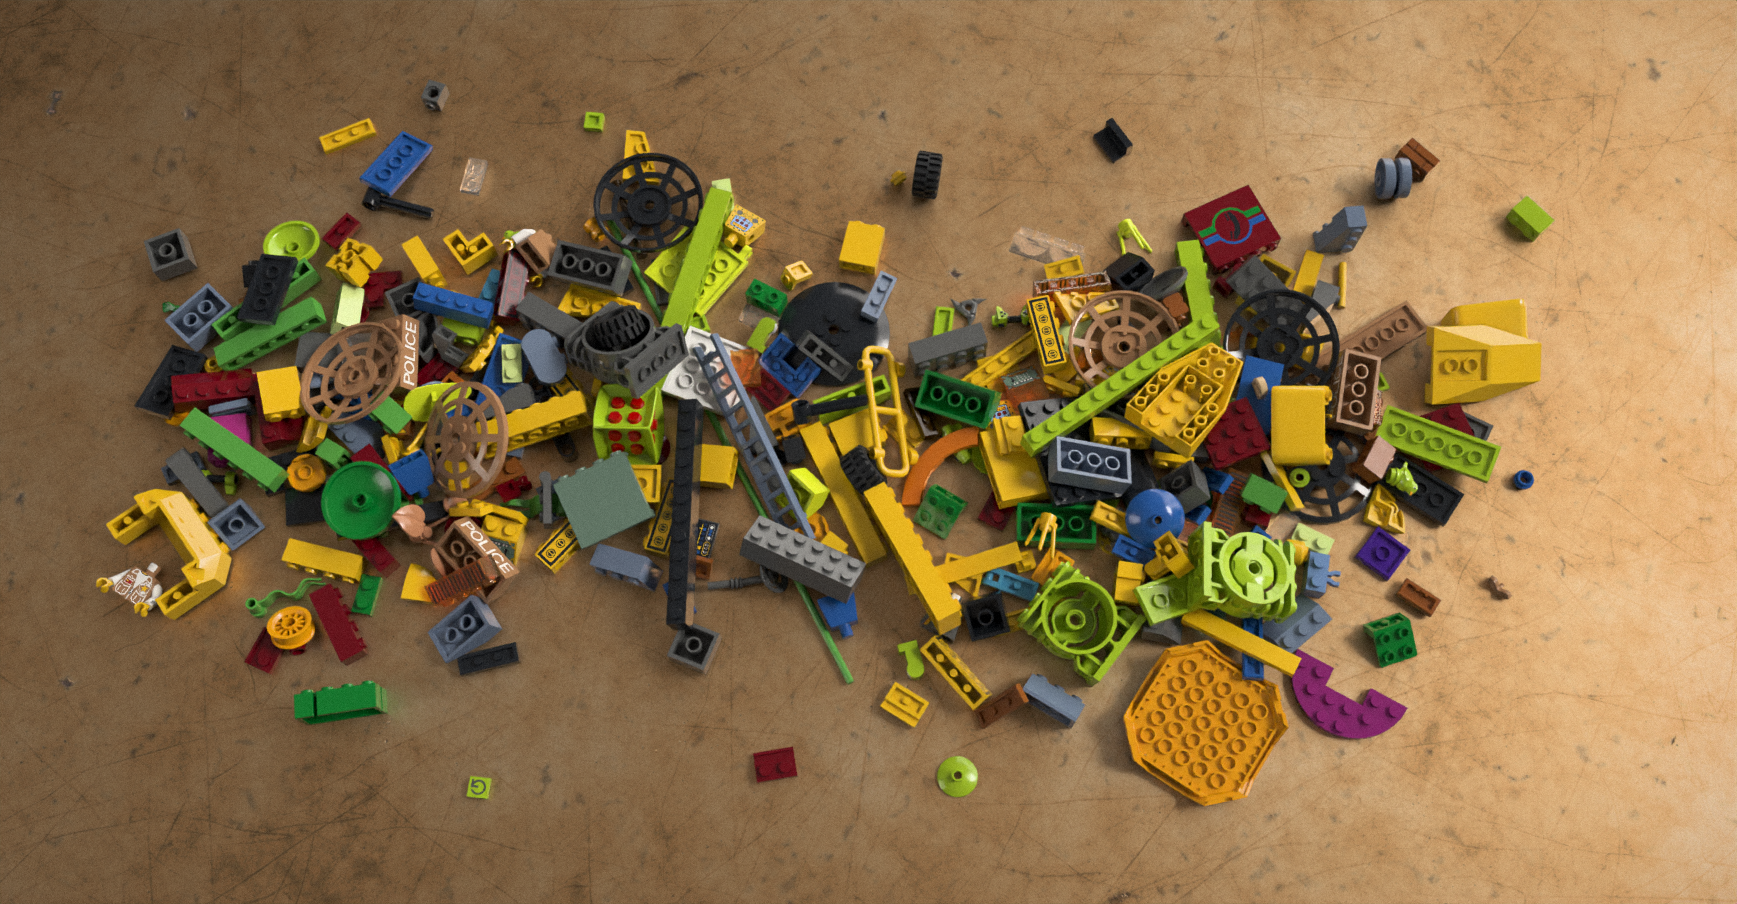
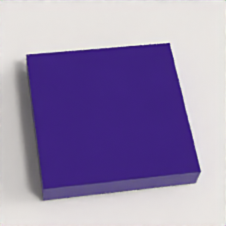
(1382, 553)

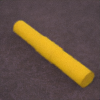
(1342, 284)

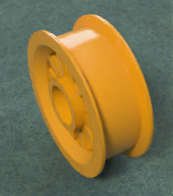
(291, 627)

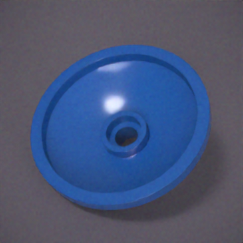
(1145, 508)

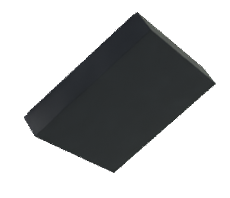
(303, 507)

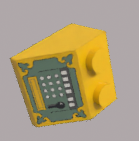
(506, 535)

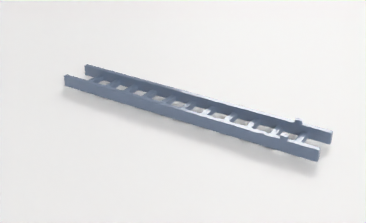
(761, 436)

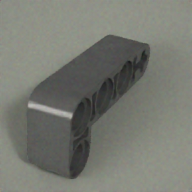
(196, 482)

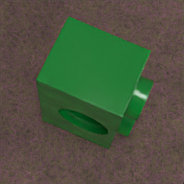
(766, 298)

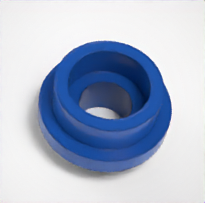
(1527, 476)

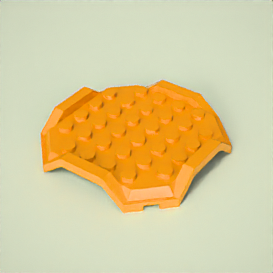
(1203, 724)

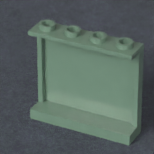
(603, 499)

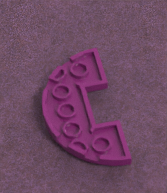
(1336, 712)

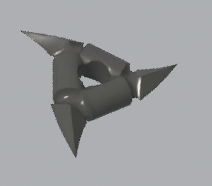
(972, 303)

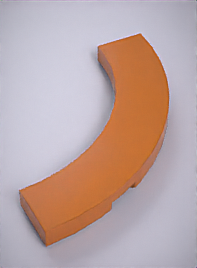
(932, 458)

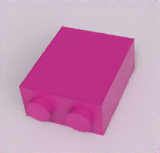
(238, 425)

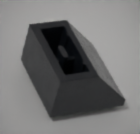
(1129, 273)

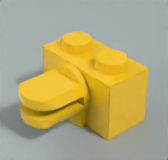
(1169, 557)

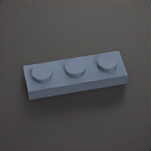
(878, 296)

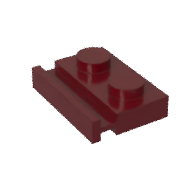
(435, 370)
(771, 391)
(993, 515)
(264, 653)
(775, 765)

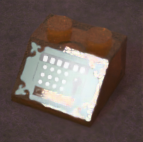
(1023, 386)

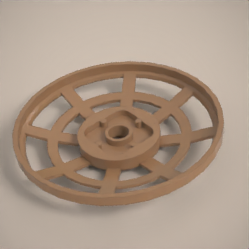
(1117, 335)
(345, 377)
(463, 450)

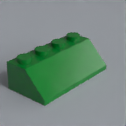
(957, 399)

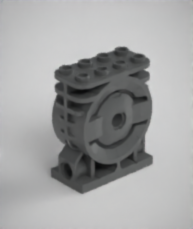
(632, 364)

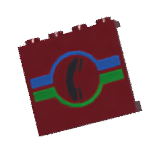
(1232, 229)

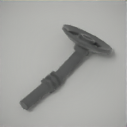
(766, 576)

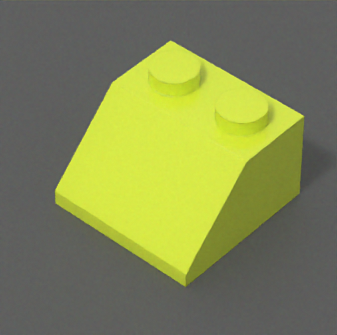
(808, 490)

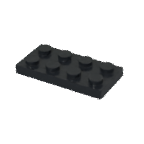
(268, 289)
(158, 396)
(1433, 497)

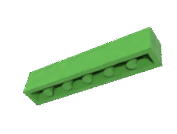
(303, 279)
(265, 338)
(233, 449)

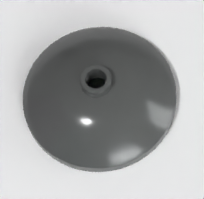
(1165, 283)

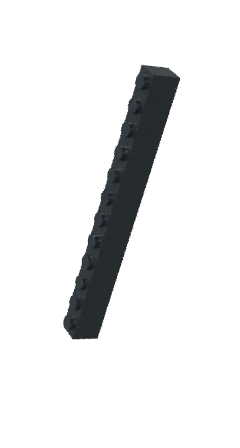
(685, 515)

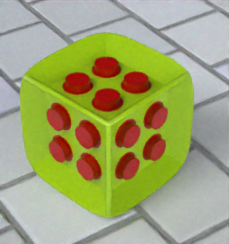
(629, 424)

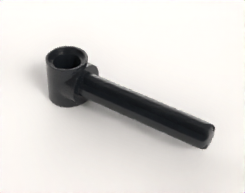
(374, 199)
(804, 411)

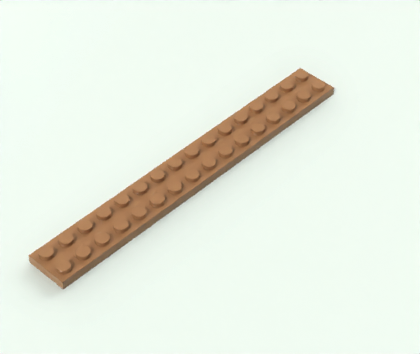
(1377, 338)

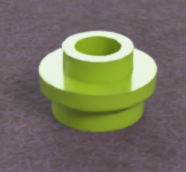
(1299, 484)

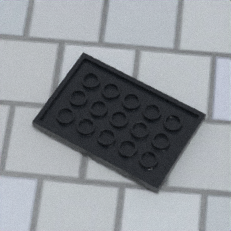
(1061, 494)

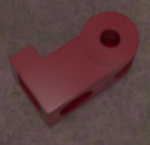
(1222, 287)

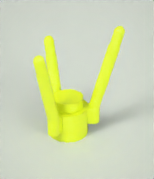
(1128, 230)

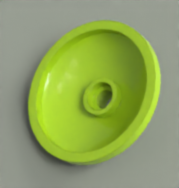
(292, 239)

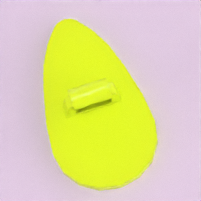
(422, 399)

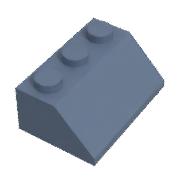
(1298, 627)
(1053, 700)

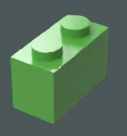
(390, 415)
(333, 454)
(1263, 493)

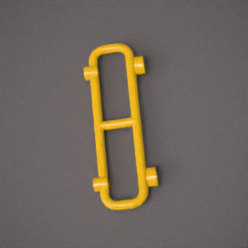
(895, 369)

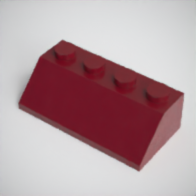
(211, 389)
(277, 434)

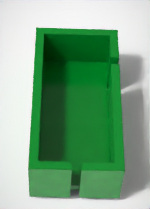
(340, 703)

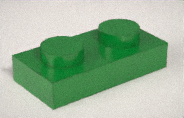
(367, 595)

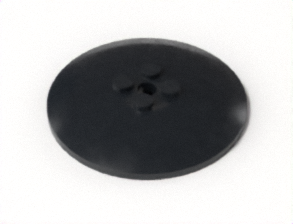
(839, 307)

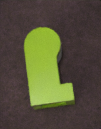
(762, 333)
(915, 665)

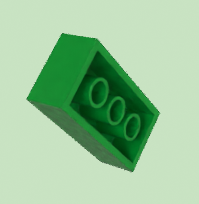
(1073, 531)

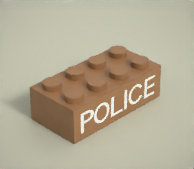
(408, 333)
(1355, 392)
(467, 543)

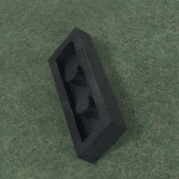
(488, 659)

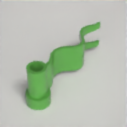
(535, 506)
(259, 608)

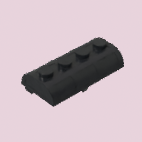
(1141, 476)

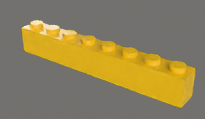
(843, 495)

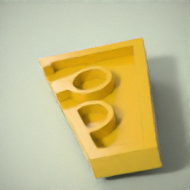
(636, 144)

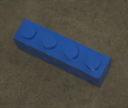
(453, 305)

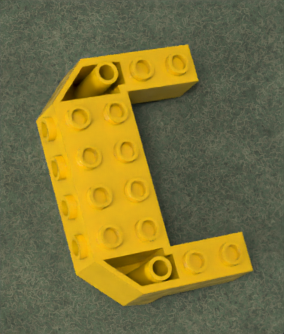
(192, 537)

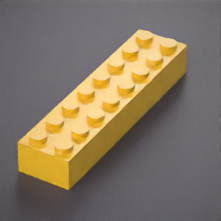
(913, 559)

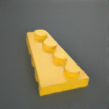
(586, 302)

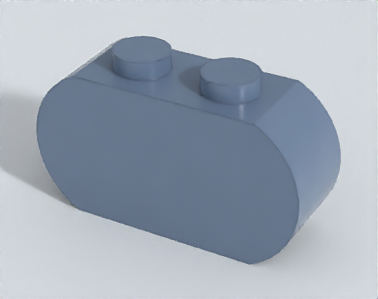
(544, 357)

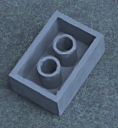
(195, 317)

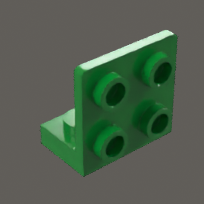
(939, 510)
(1392, 639)

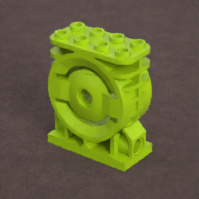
(1068, 583)
(1231, 585)

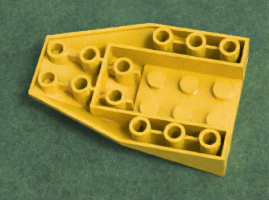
(1478, 363)
(1186, 398)

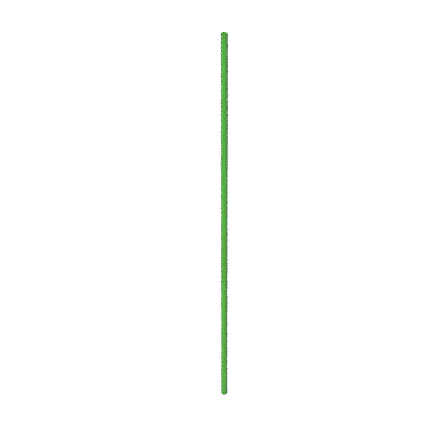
(740, 471)

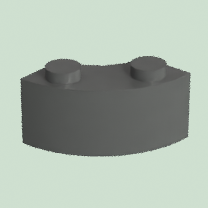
(427, 325)

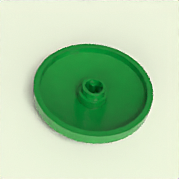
(360, 500)

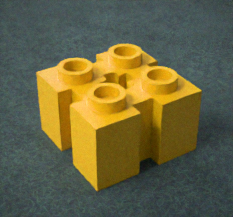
(354, 262)
(1126, 578)

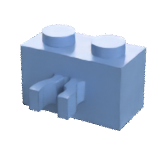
(1316, 574)

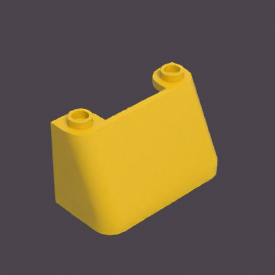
(1502, 315)
(1299, 425)

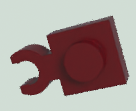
(511, 490)

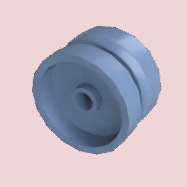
(1393, 178)

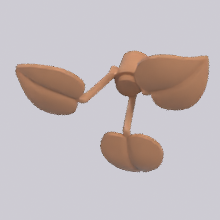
(411, 521)

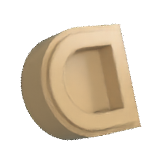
(1260, 387)

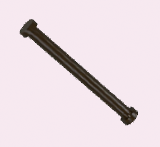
(630, 223)

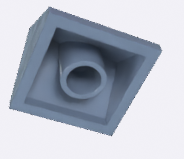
(236, 524)

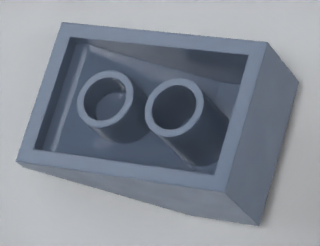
(464, 629)

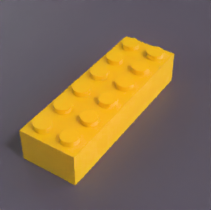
(541, 421)

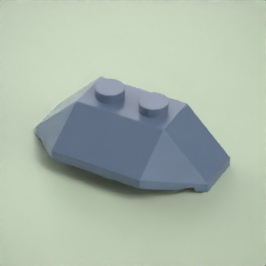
(359, 434)

